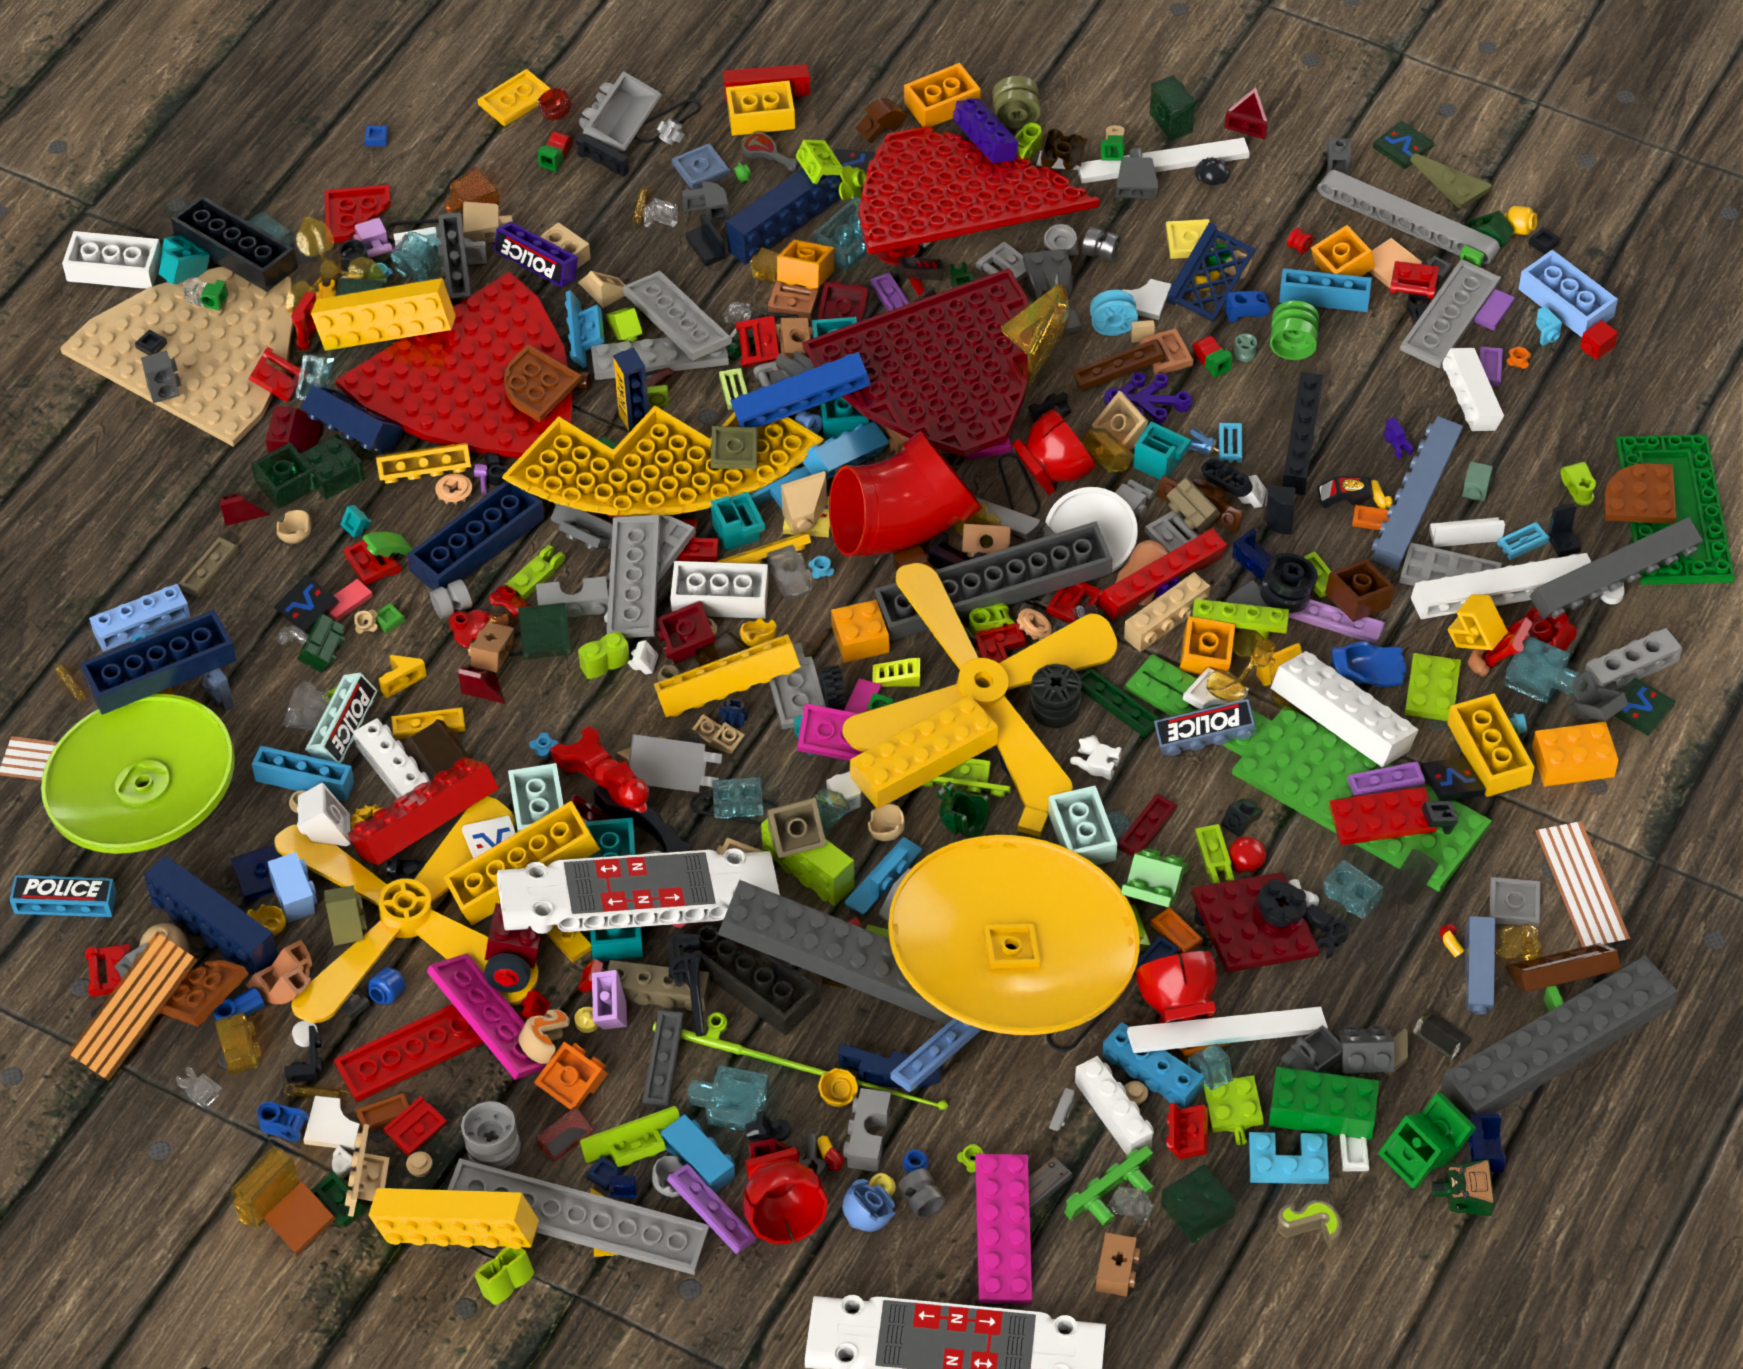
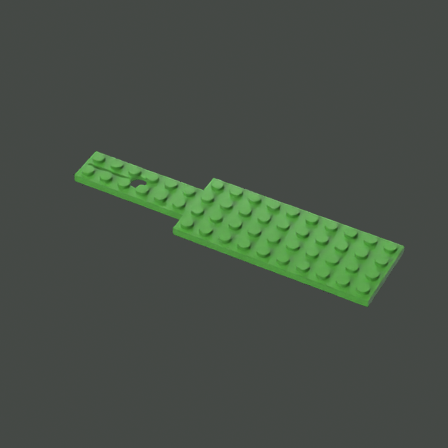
(1310, 766)

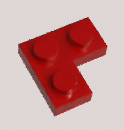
(699, 548)
(995, 641)

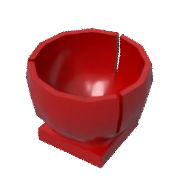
(1053, 452)
(1177, 990)
(782, 1192)

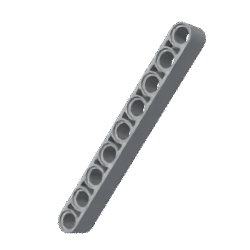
(1405, 215)

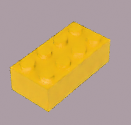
(1490, 744)

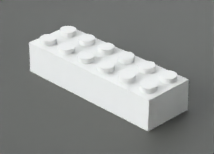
(1344, 709)

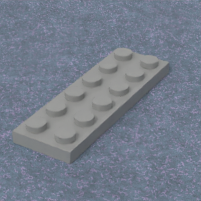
(1450, 313)
(676, 315)
(655, 355)
(634, 576)

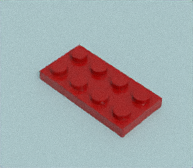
(1380, 816)

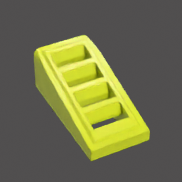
(904, 680)

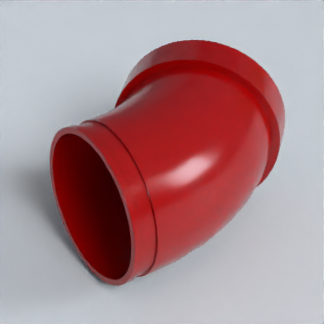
(897, 501)

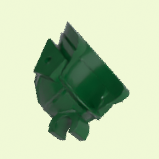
(963, 811)

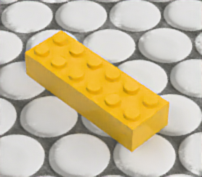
(383, 314)
(923, 752)
(550, 839)
(454, 1217)

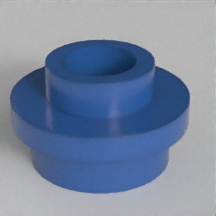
(915, 1156)

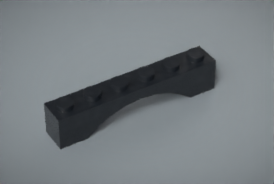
(1302, 432)
(648, 821)

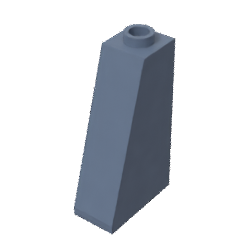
(1479, 964)

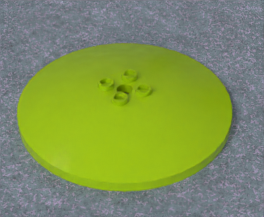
(104, 758)

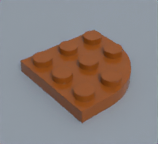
(538, 382)
(1641, 494)
(203, 991)

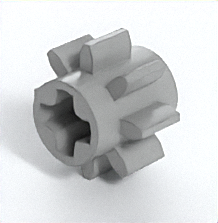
(670, 131)

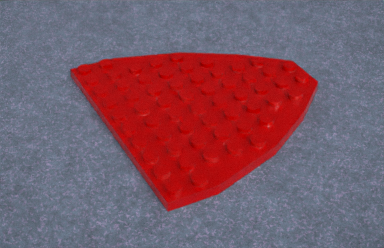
(452, 381)

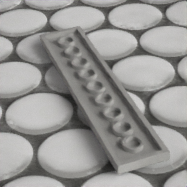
(595, 1219)

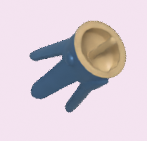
(1202, 443)

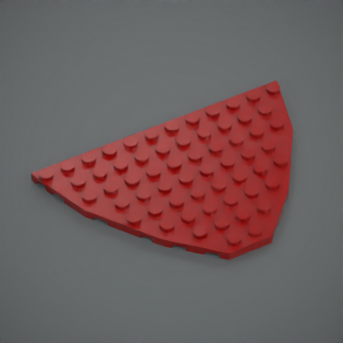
(945, 187)

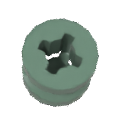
(1245, 347)

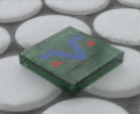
(1401, 143)
(1645, 706)

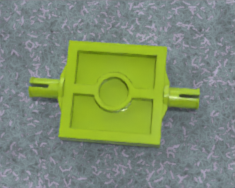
(1234, 1107)

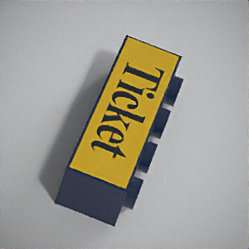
(631, 387)

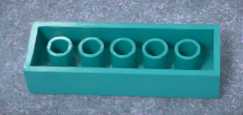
(837, 414)
(615, 838)

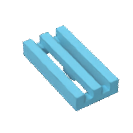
(1230, 456)
(1525, 543)

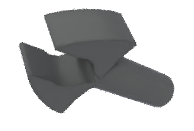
(812, 1156)

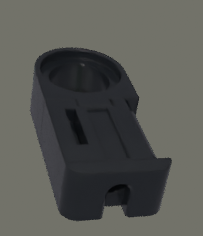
(1417, 310)

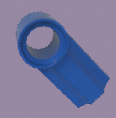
(245, 1003)

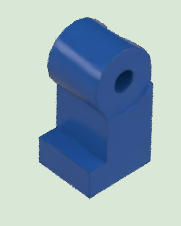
(1246, 304)

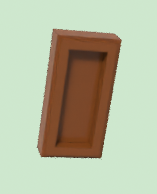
(382, 1112)

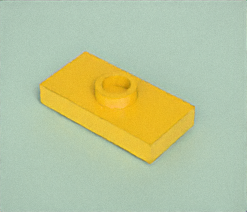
(572, 943)

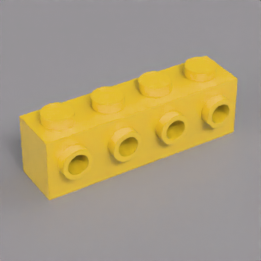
(423, 461)

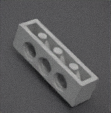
(1634, 660)

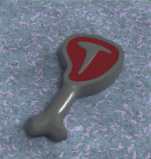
(763, 146)

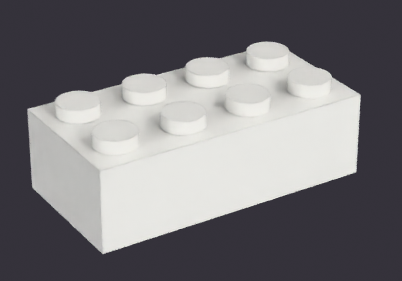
(112, 260)
(722, 588)

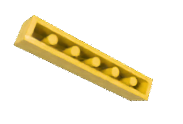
(727, 676)

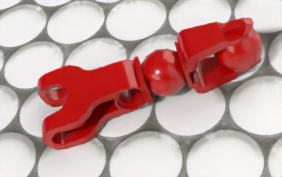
(595, 763)

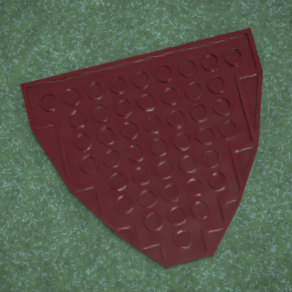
(940, 365)

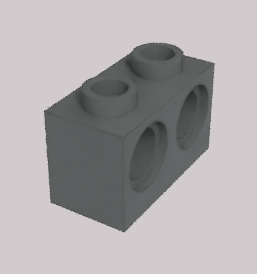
(160, 376)

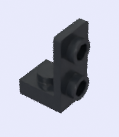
(1561, 532)
(303, 1072)

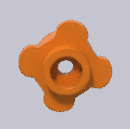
(1519, 357)

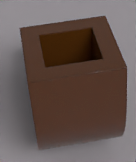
(880, 114)

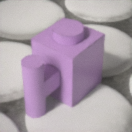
(374, 236)

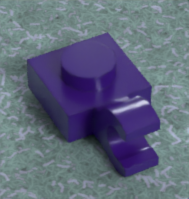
(1396, 437)

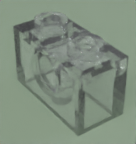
(789, 572)

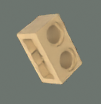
(568, 241)

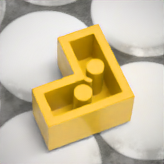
(1477, 624)

